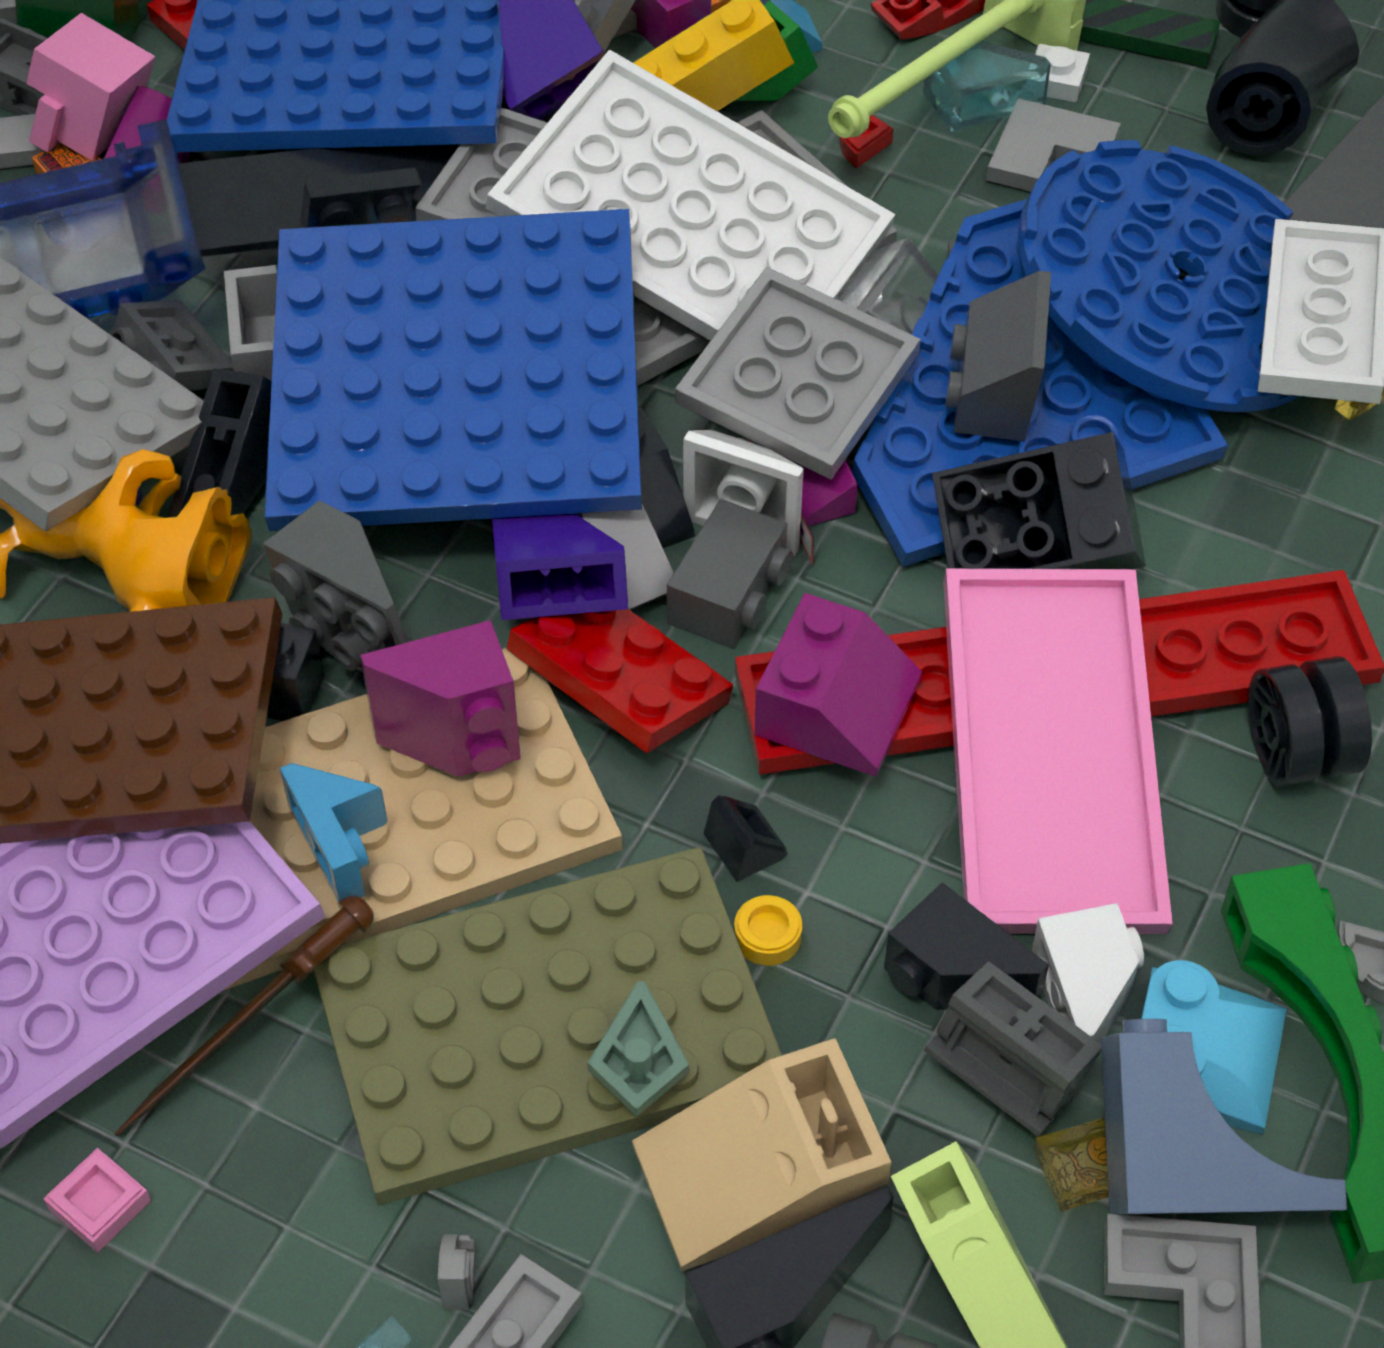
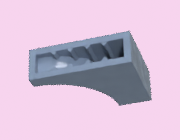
(1173, 1145)

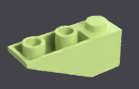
(975, 1252)

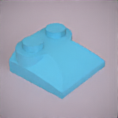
(1232, 1038)

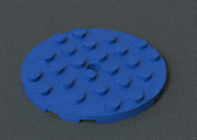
(1112, 238)

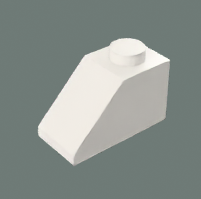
(1089, 965)

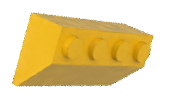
(722, 54)

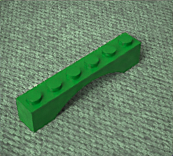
(1290, 944)

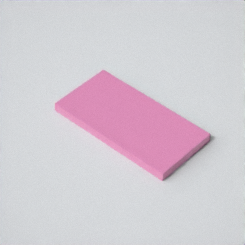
(1054, 746)

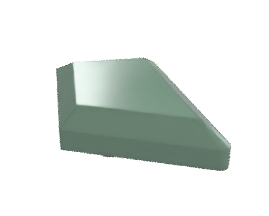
(638, 1053)

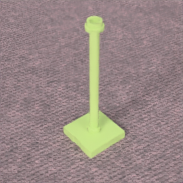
(1034, 20)

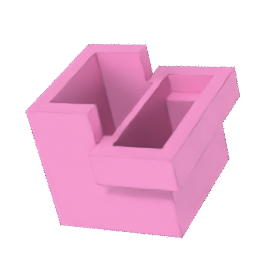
(86, 85)

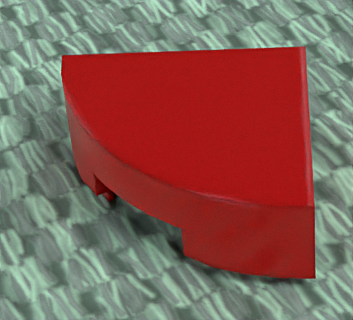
(862, 148)

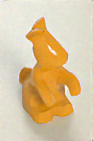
(145, 556)

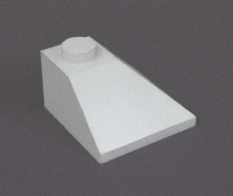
(743, 474)

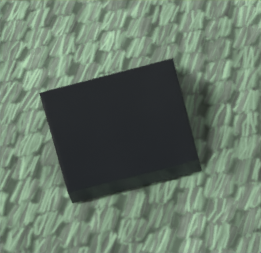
(742, 837)

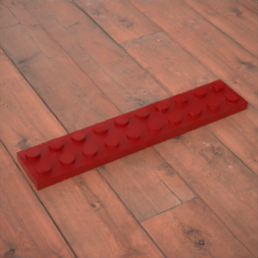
(1195, 649)

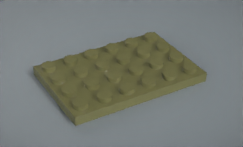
(480, 1024)

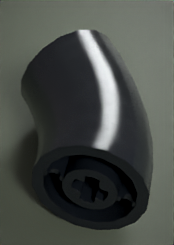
(1280, 74)

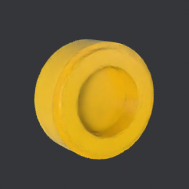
(768, 930)

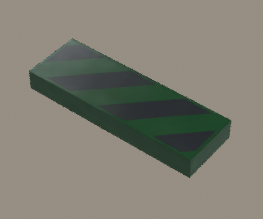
(1149, 31)

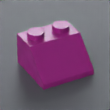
(835, 686)
(445, 700)

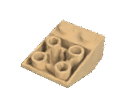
(762, 1154)

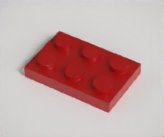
(622, 672)

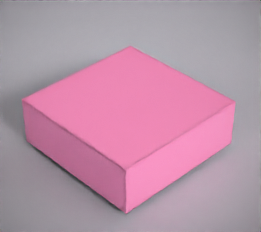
(97, 1200)

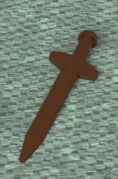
(351, 917)

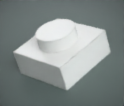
(1066, 71)

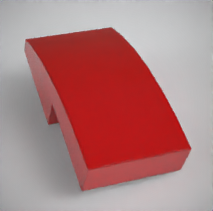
(924, 17)

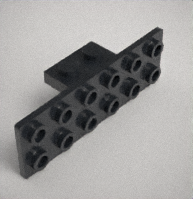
(247, 199)

